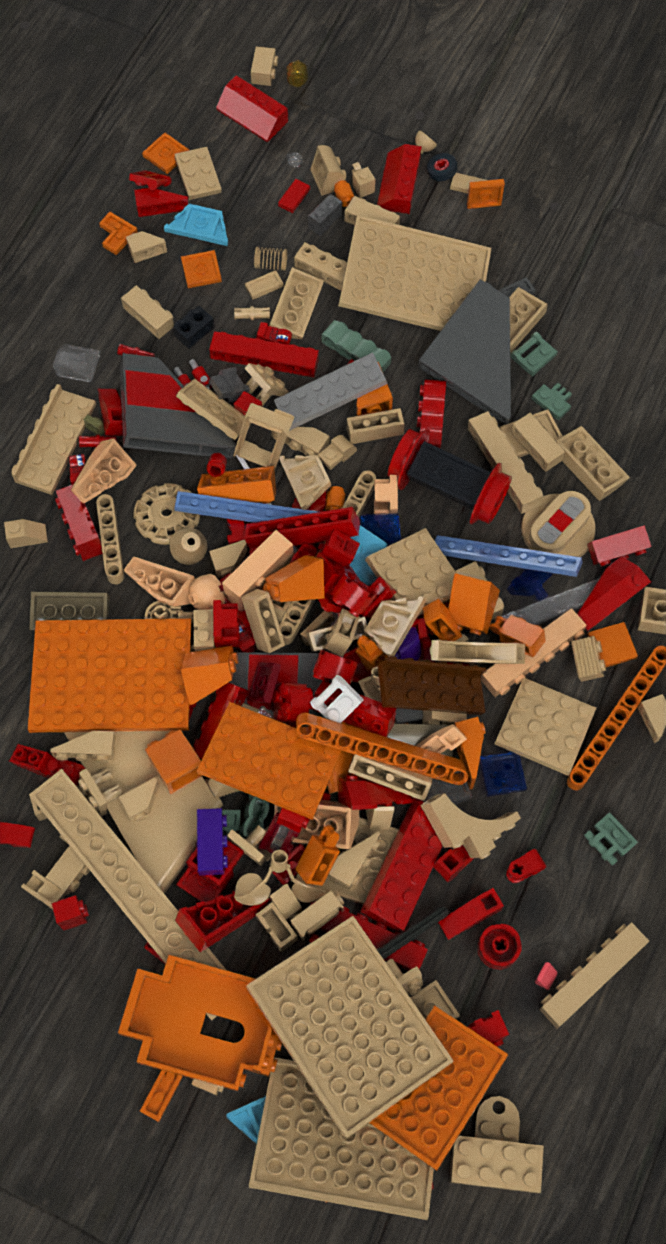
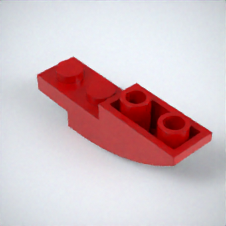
(44, 764)

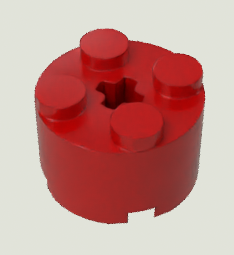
(352, 594)
(330, 665)
(291, 701)
(510, 950)

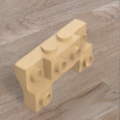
(60, 880)

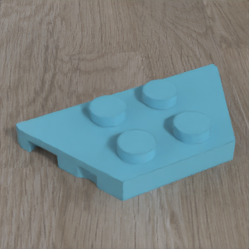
(199, 224)
(368, 545)
(248, 1118)

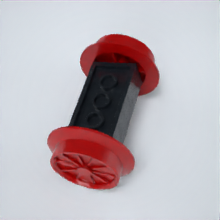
(449, 475)

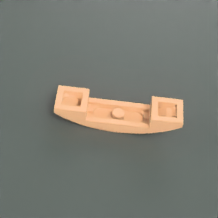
(445, 738)

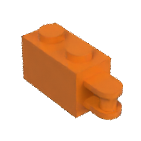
(519, 631)
(369, 653)
(319, 857)

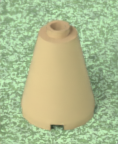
(187, 553)

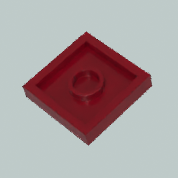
(264, 683)

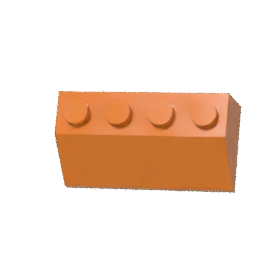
(244, 485)

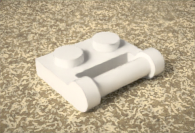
(342, 705)

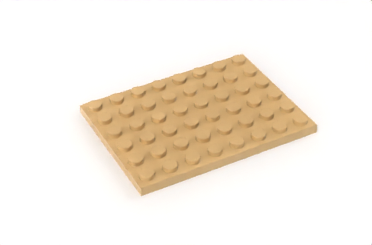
(409, 273)
(349, 1026)
(309, 1158)

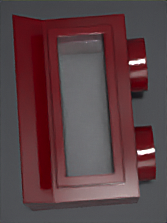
(279, 837)

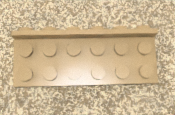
(52, 440)

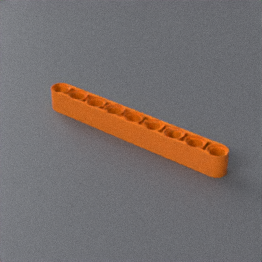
(613, 723)
(375, 742)

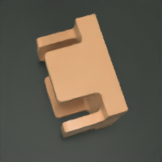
(386, 495)

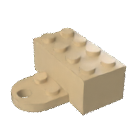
(494, 1153)

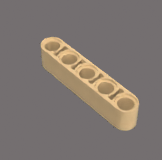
(106, 532)

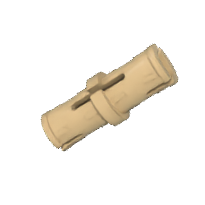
(252, 313)

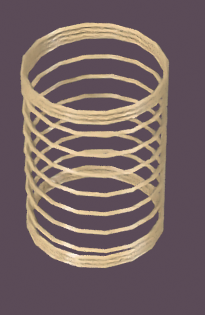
(257, 258)

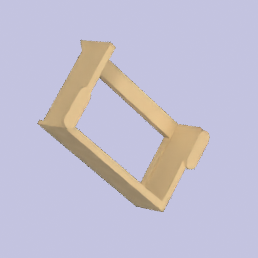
(275, 421)

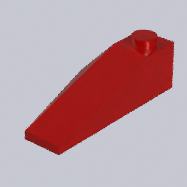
(614, 588)
(365, 794)

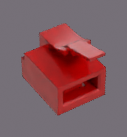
(339, 548)

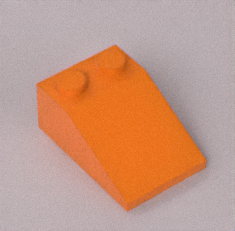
(470, 749)

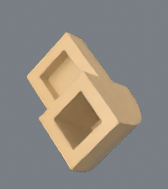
(337, 451)

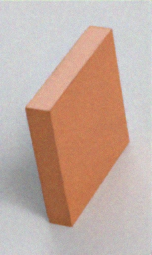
(163, 152)
(485, 193)
(201, 269)
(615, 644)

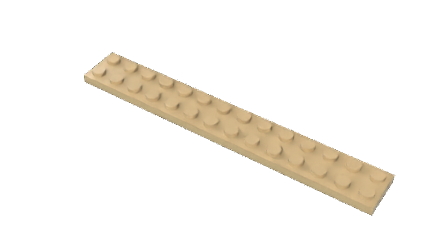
(117, 870)

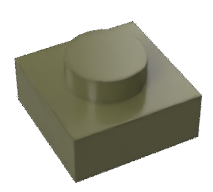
(94, 425)

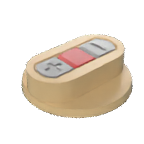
(560, 524)

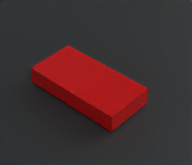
(294, 195)

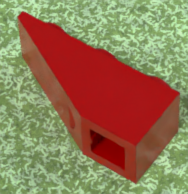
(111, 411)
(471, 913)

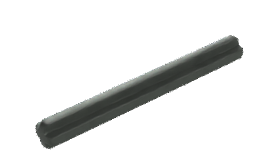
(413, 931)

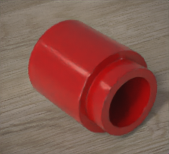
(216, 464)

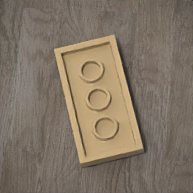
(210, 407)

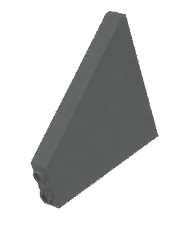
(475, 351)

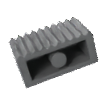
(325, 214)

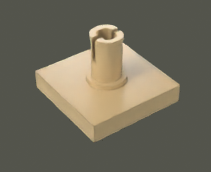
(249, 845)

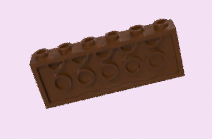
(431, 686)

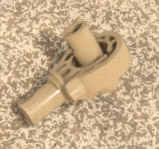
(165, 611)

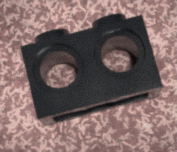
(195, 328)

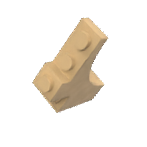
(477, 652)
(458, 828)

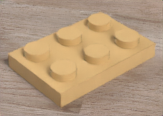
(198, 173)

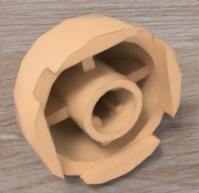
(204, 591)

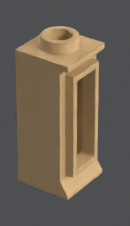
(317, 914)

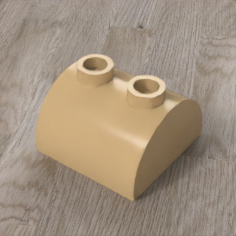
(326, 169)

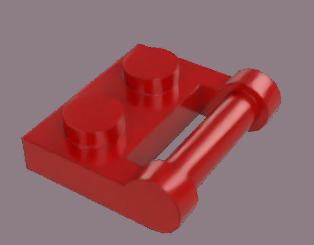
(150, 178)

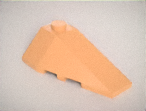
(103, 470)
(160, 581)

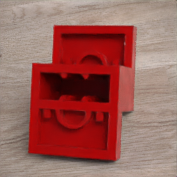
(332, 574)
(209, 886)

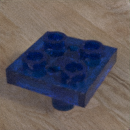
(387, 530)
(530, 583)
(503, 767)

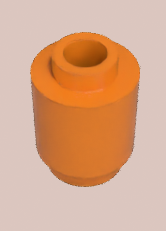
(343, 192)
(335, 498)

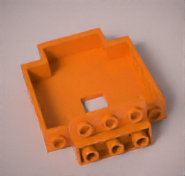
(170, 1014)

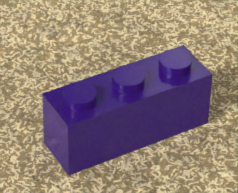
(211, 841)

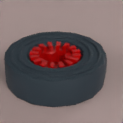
(436, 167)

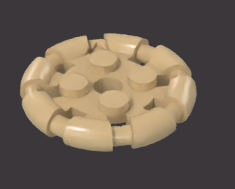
(154, 511)

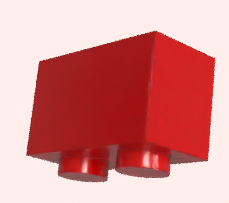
(70, 912)

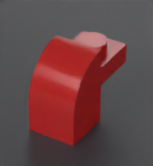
(452, 863)

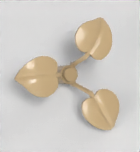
(253, 891)

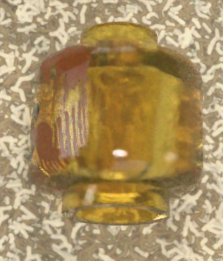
(297, 73)

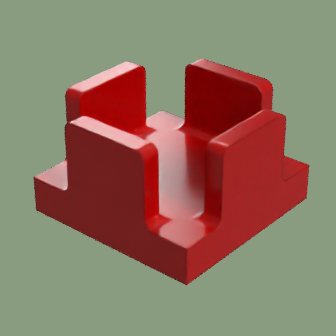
(225, 624)

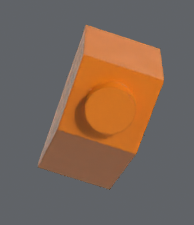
(441, 621)

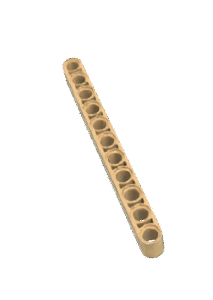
(301, 610)

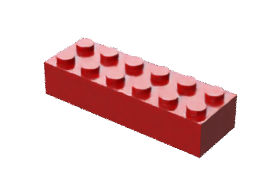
(404, 871)

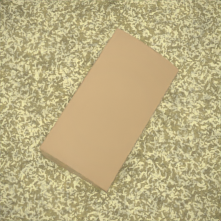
(297, 303)
(524, 315)
(591, 463)

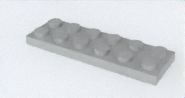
(332, 390)

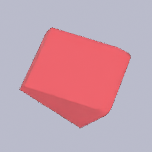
(546, 976)

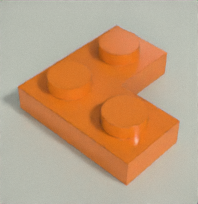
(119, 231)

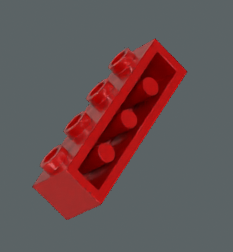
(367, 716)

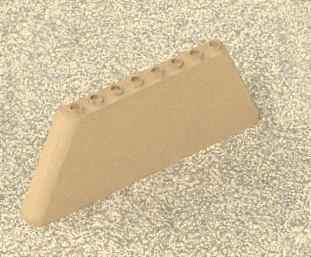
(169, 831)

